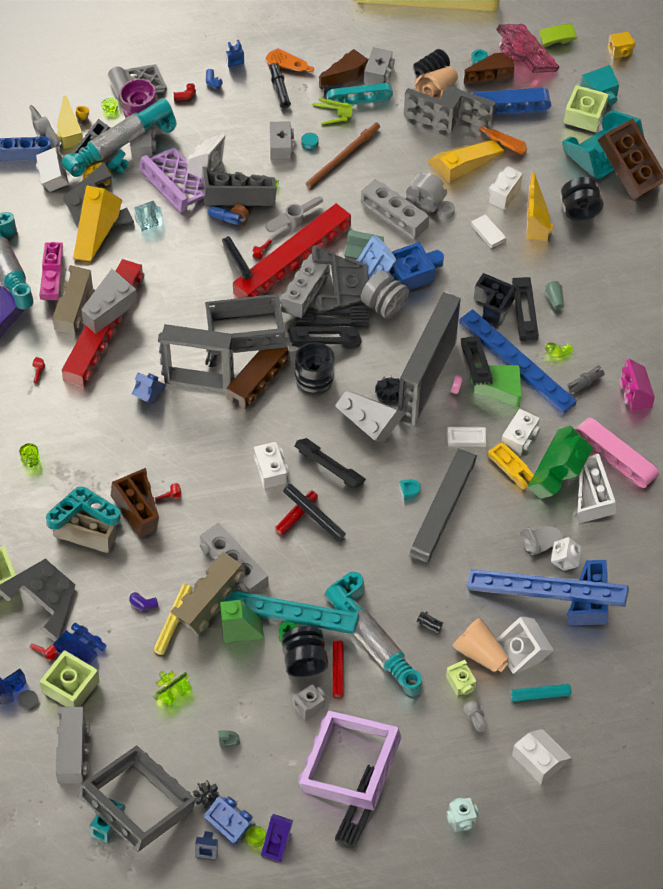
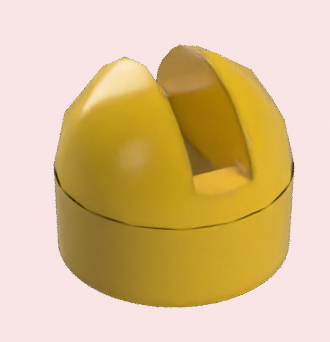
(82, 112)

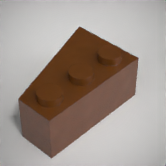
(136, 502)

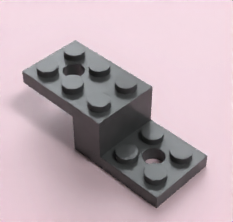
(447, 110)

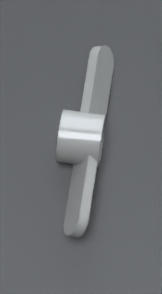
(43, 127)
(293, 221)

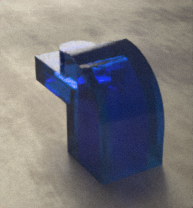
(11, 684)

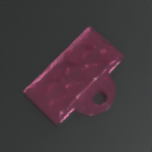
(524, 47)

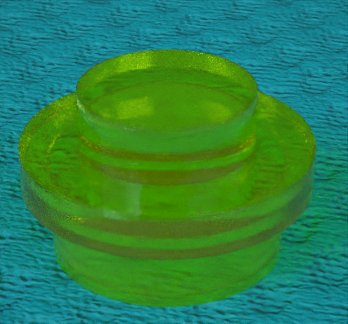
(109, 105)
(255, 836)

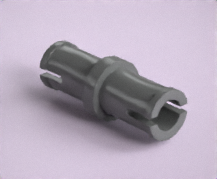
(585, 379)

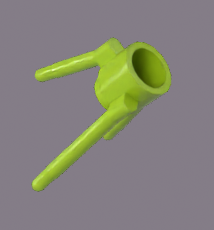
(344, 110)

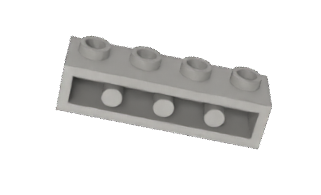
(304, 287)

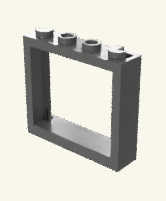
(244, 307)
(198, 339)
(116, 818)

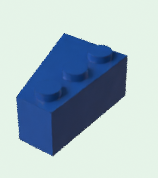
(589, 613)

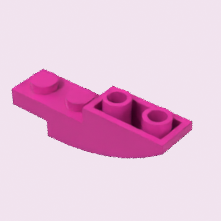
(51, 271)

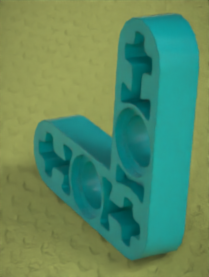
(80, 503)

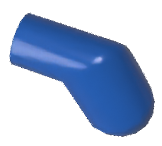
(211, 81)

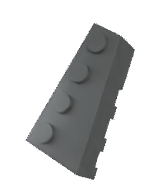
(236, 188)

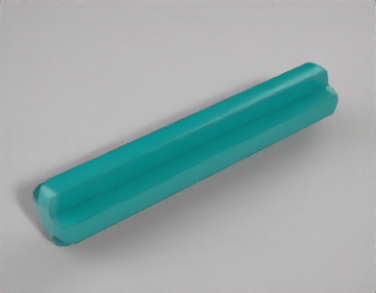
(540, 692)

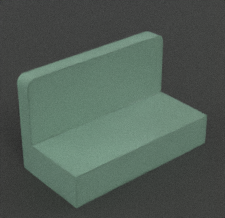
(356, 243)

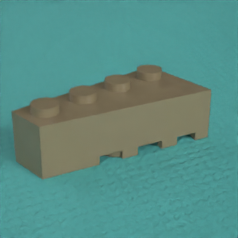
(208, 593)

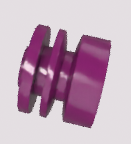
(137, 96)

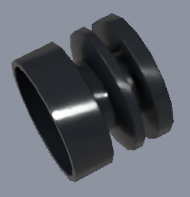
(314, 367)
(304, 652)

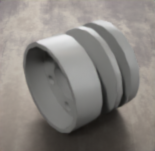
(384, 294)

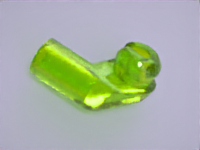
(558, 351)

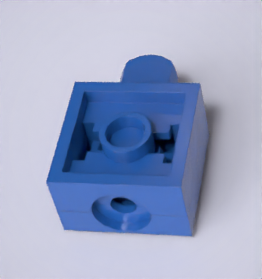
(415, 266)

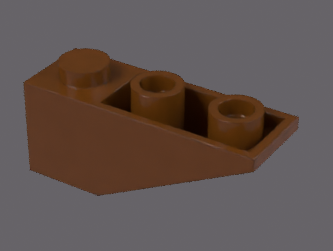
(493, 67)
(345, 70)

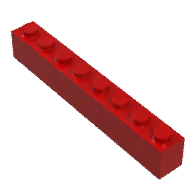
(293, 252)
(89, 346)

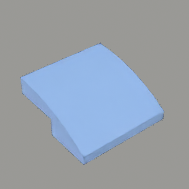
(377, 256)

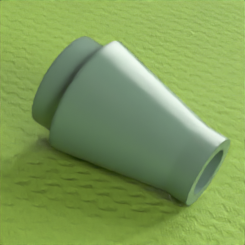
(555, 294)

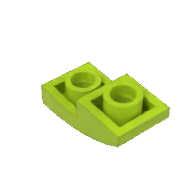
(560, 33)

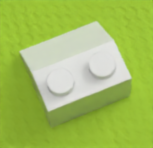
(206, 155)
(524, 644)
(540, 755)

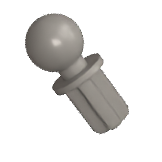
(475, 715)

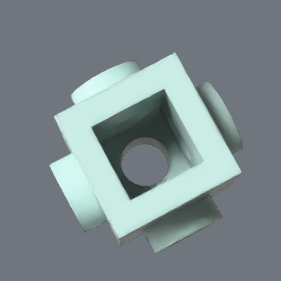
(462, 814)

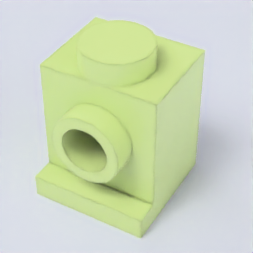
(455, 673)

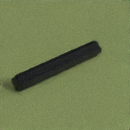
(236, 258)
(314, 512)

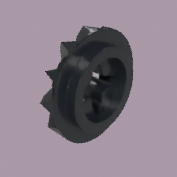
(386, 394)

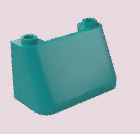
(590, 153)

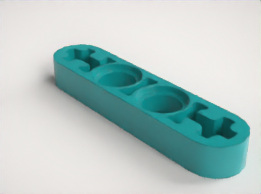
(359, 92)

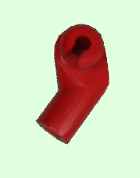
(187, 94)

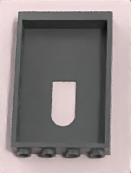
(429, 358)

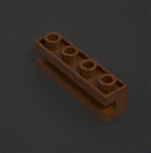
(256, 375)

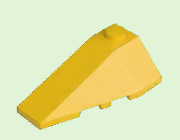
(460, 161)
(538, 215)
(97, 217)

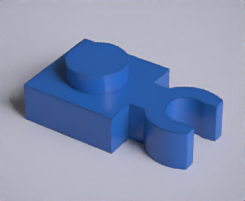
(234, 55)

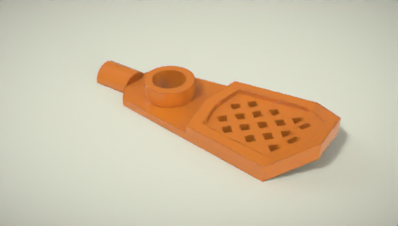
(287, 61)
(513, 143)

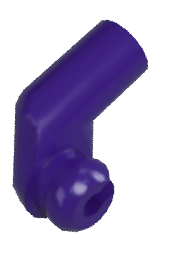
(141, 603)

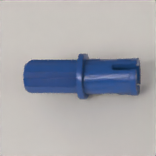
(225, 215)

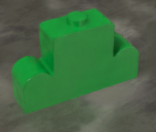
(561, 462)

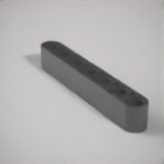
(443, 505)

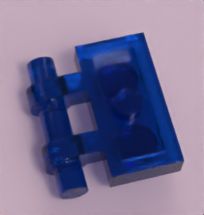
(74, 646)

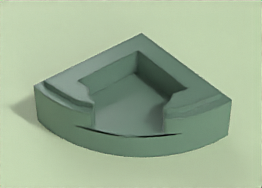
(228, 738)

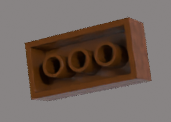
(632, 159)

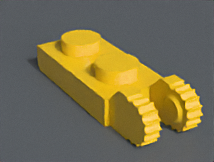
(510, 464)

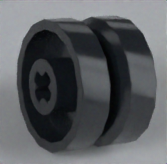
(581, 199)

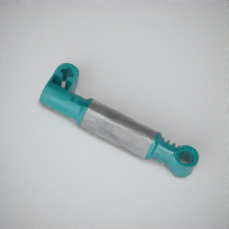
(119, 135)
(10, 268)
(371, 634)

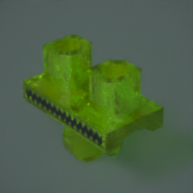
(180, 683)

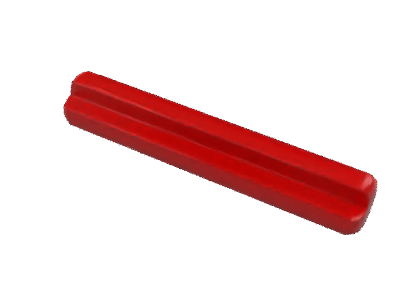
(294, 515)
(338, 668)

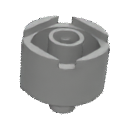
(426, 192)

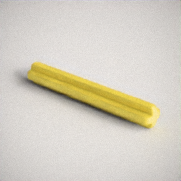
(171, 623)

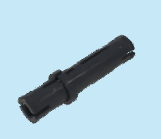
(278, 81)

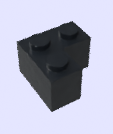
(496, 296)

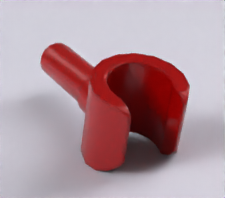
(259, 251)
(40, 365)
(175, 492)
(49, 653)

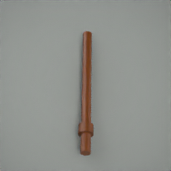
(364, 136)

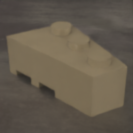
(77, 293)
(87, 531)

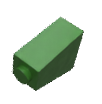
(505, 385)
(240, 622)

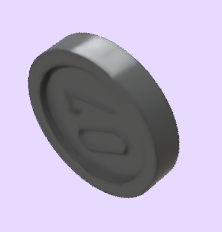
(27, 700)

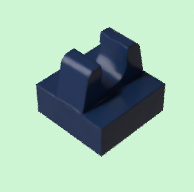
(206, 846)

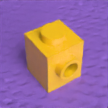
(621, 44)

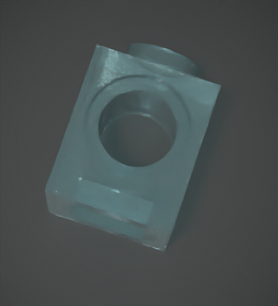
(148, 215)

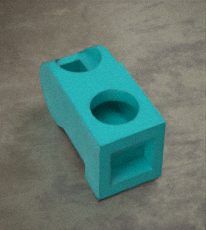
(100, 829)

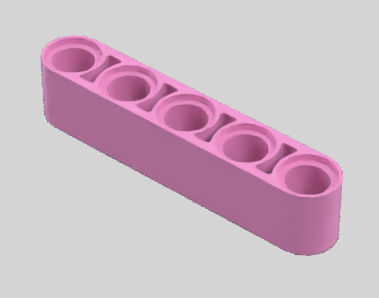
(618, 453)

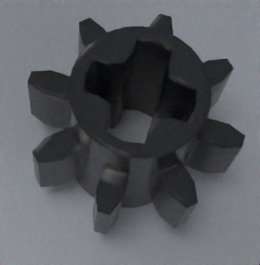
(206, 794)

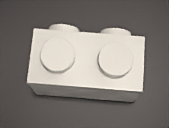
(51, 170)
(505, 187)
(521, 431)
(270, 464)

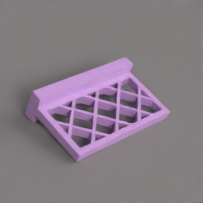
(165, 184)

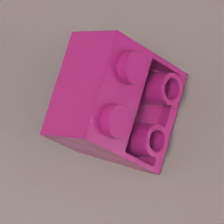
(636, 386)

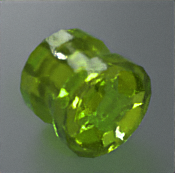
(26, 451)

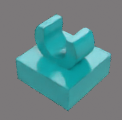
(117, 161)

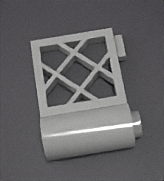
(120, 76)

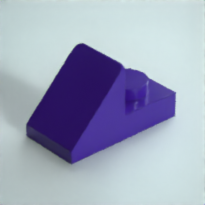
(277, 837)

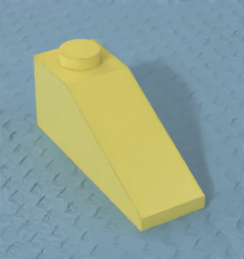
(67, 126)

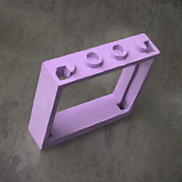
(364, 800)

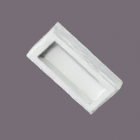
(488, 231)
(466, 436)

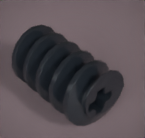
(434, 61)

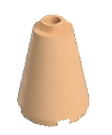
(435, 82)
(482, 646)

